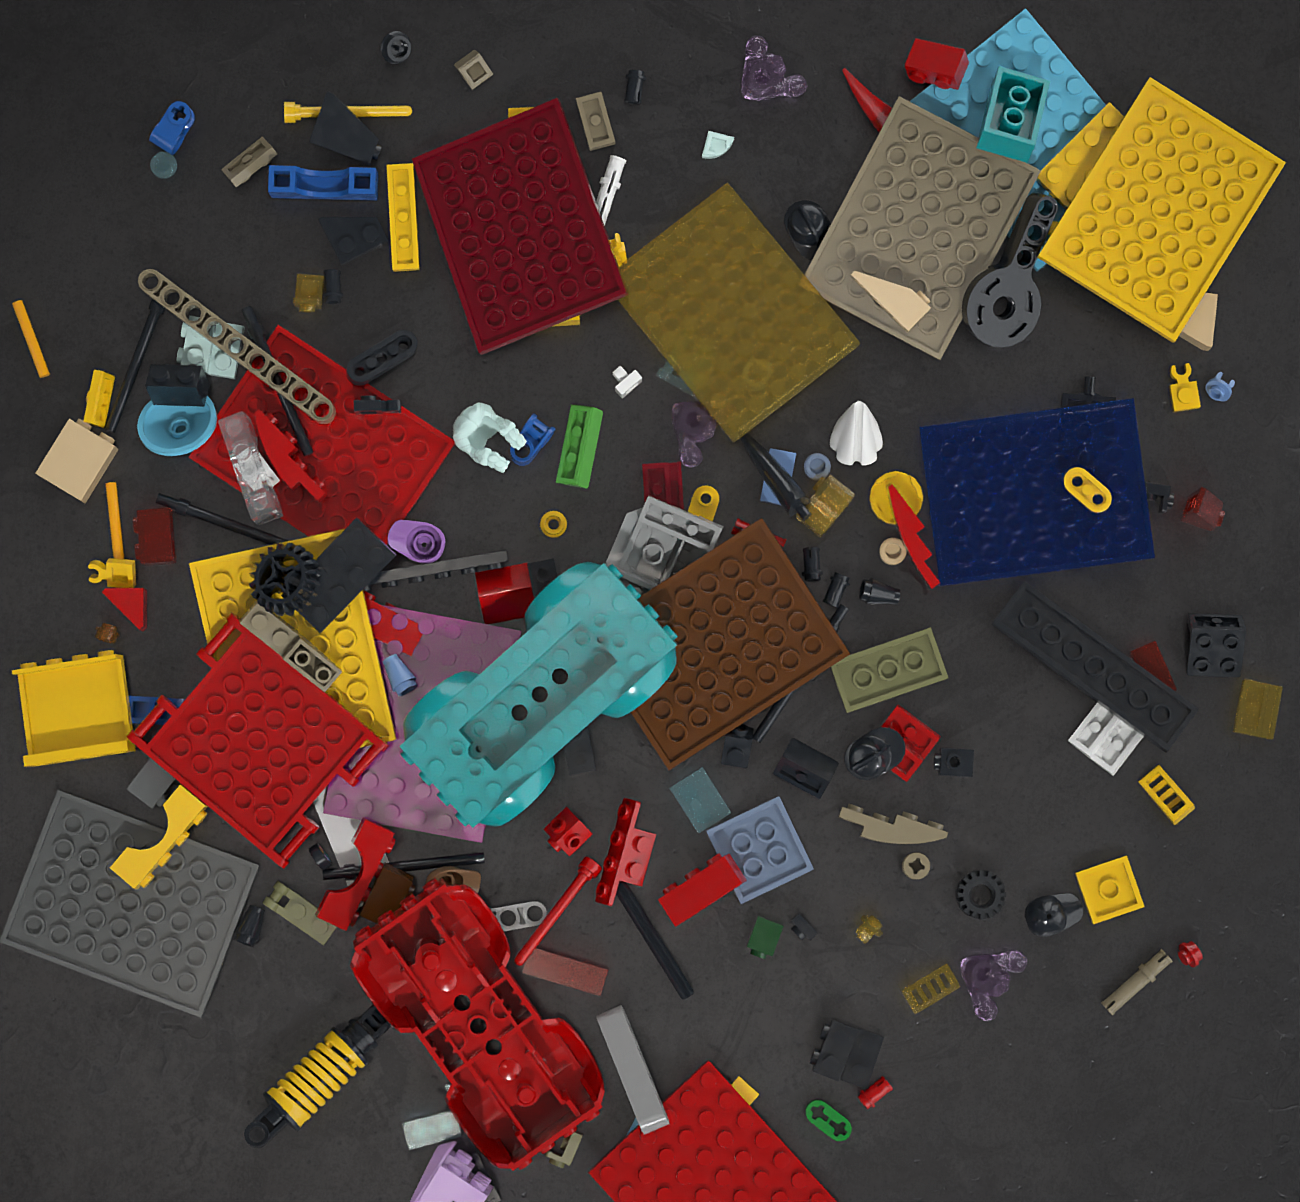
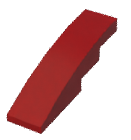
(908, 525)

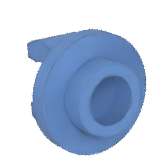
(1219, 389)

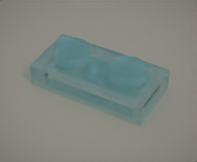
(431, 1130)

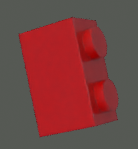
(936, 64)

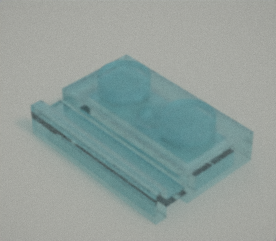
(700, 800)

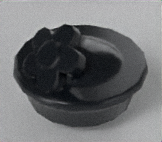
(395, 47)

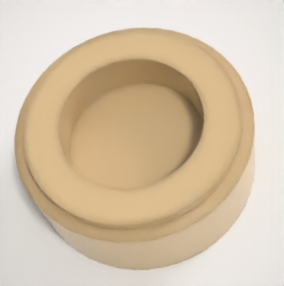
(892, 551)

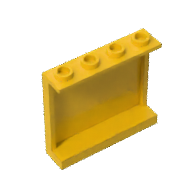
(75, 708)

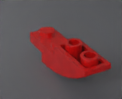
(280, 449)

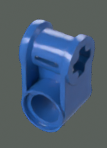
(170, 130)
(534, 439)

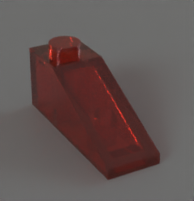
(1203, 510)

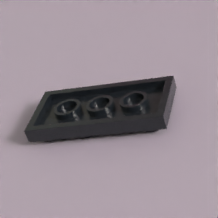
(345, 570)

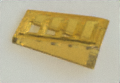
(909, 997)

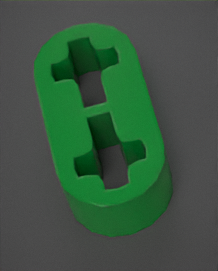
(823, 1125)

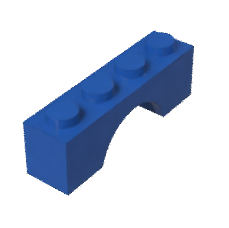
(301, 183)

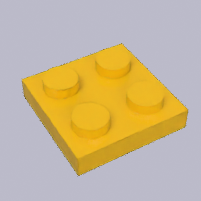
(1109, 889)

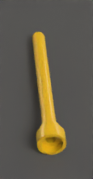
(295, 112)

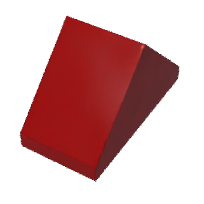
(131, 603)

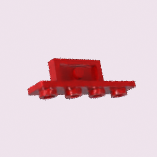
(627, 854)

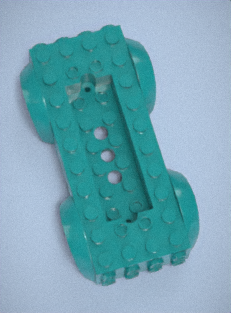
(465, 725)

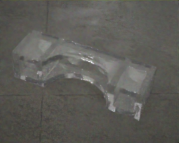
(251, 475)

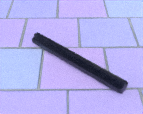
(654, 941)

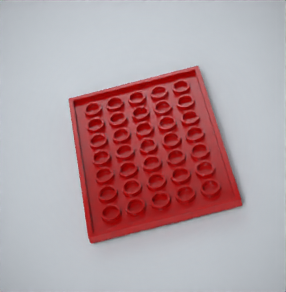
(367, 462)
(707, 1153)

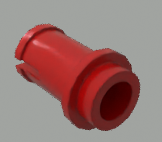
(874, 1093)

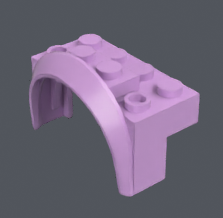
(451, 1179)

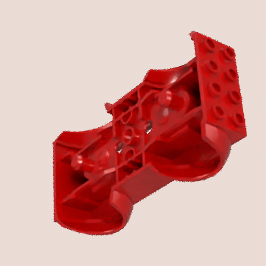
(452, 947)

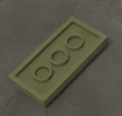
(889, 670)

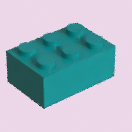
(1013, 114)

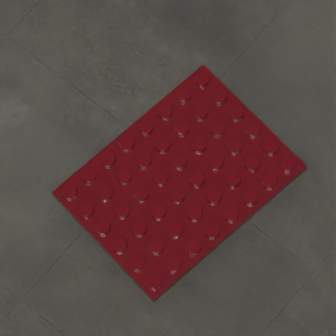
(519, 226)

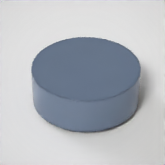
(817, 466)

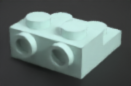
(203, 353)

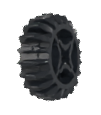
(295, 581)

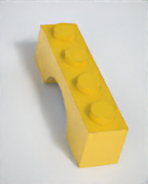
(182, 811)

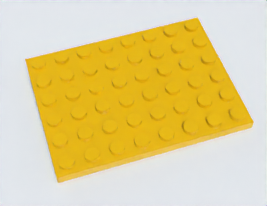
(1161, 210)
(347, 641)

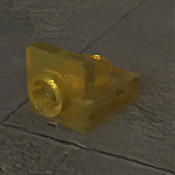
(309, 292)

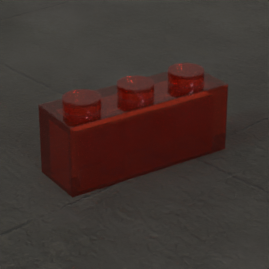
(566, 971)

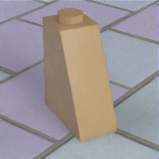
(1200, 326)

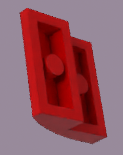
(917, 738)

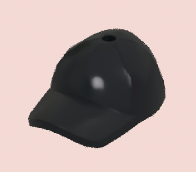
(1064, 911)

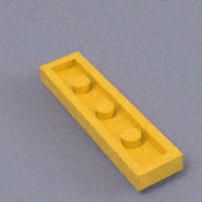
(403, 217)

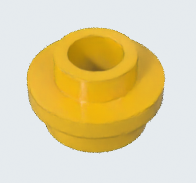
(553, 515)

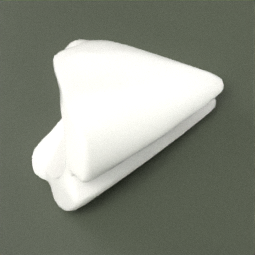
(856, 436)

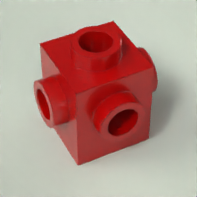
(566, 832)

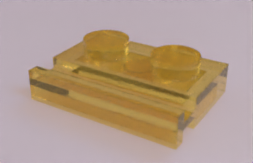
(1257, 709)

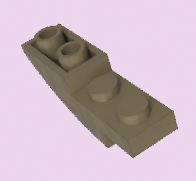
(291, 646)
(902, 831)

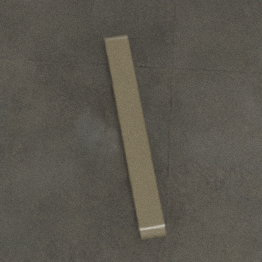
(225, 340)

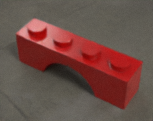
(340, 905)

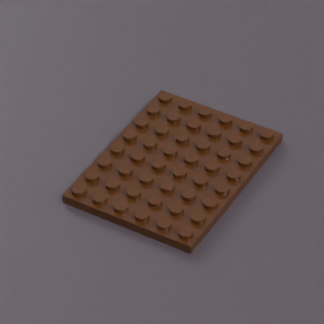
(741, 642)

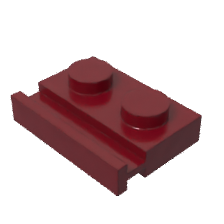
(664, 482)

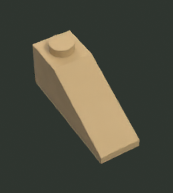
(898, 301)

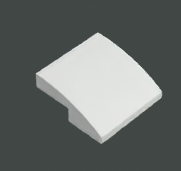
(1105, 739)

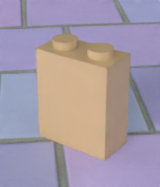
(78, 459)

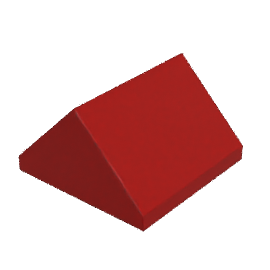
(504, 593)

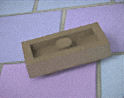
(595, 121)
(249, 161)

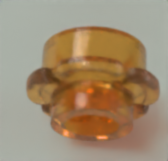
(107, 633)

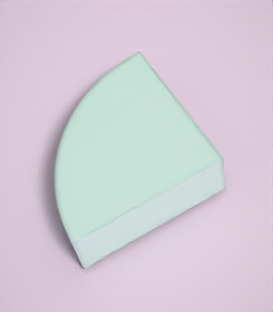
(716, 145)

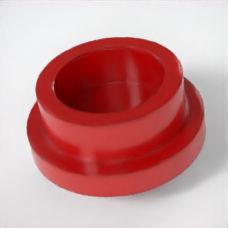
(1189, 954)

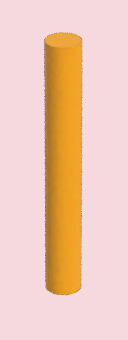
(30, 338)
(114, 518)

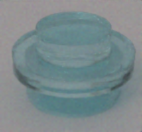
(163, 165)

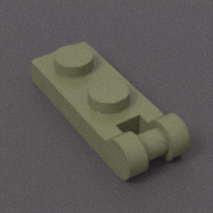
(299, 913)

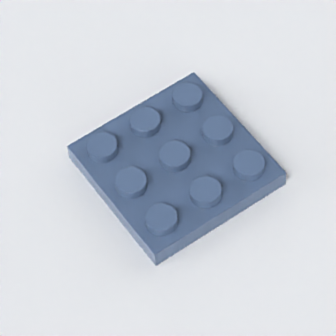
(762, 847)

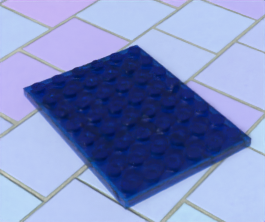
(1004, 499)

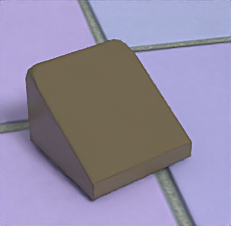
(473, 69)

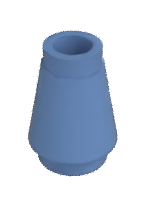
(399, 676)

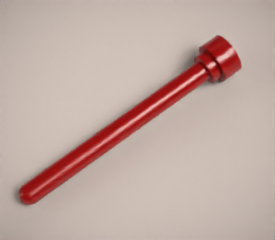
(587, 870)

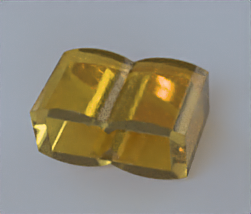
(826, 504)

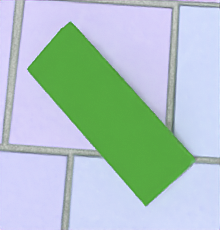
(579, 446)

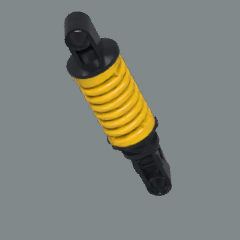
(316, 1074)

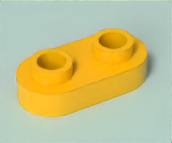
(1088, 489)
(701, 509)

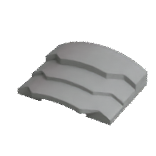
(659, 543)

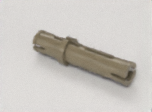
(1137, 981)

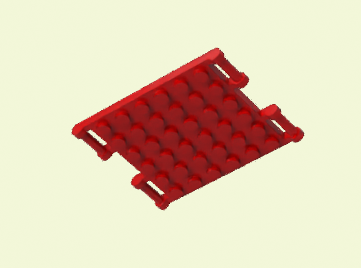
(257, 741)

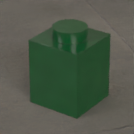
(764, 937)

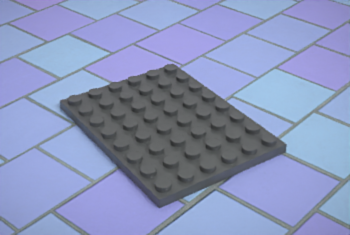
(146, 940)

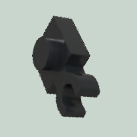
(369, 405)

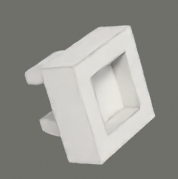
(626, 382)

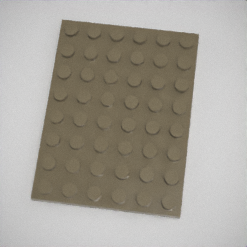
(921, 217)

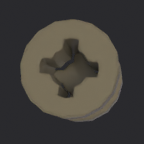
(911, 865)

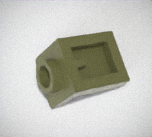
(569, 1145)

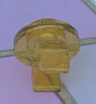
(870, 926)

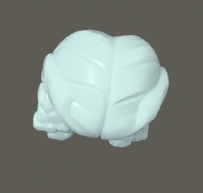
(479, 424)

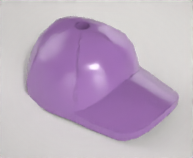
(409, 536)

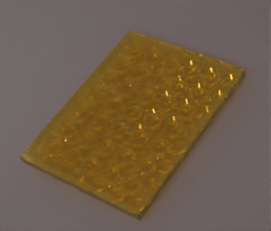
(732, 312)

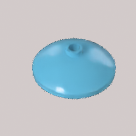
(176, 428)

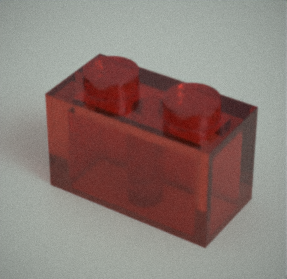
(155, 536)

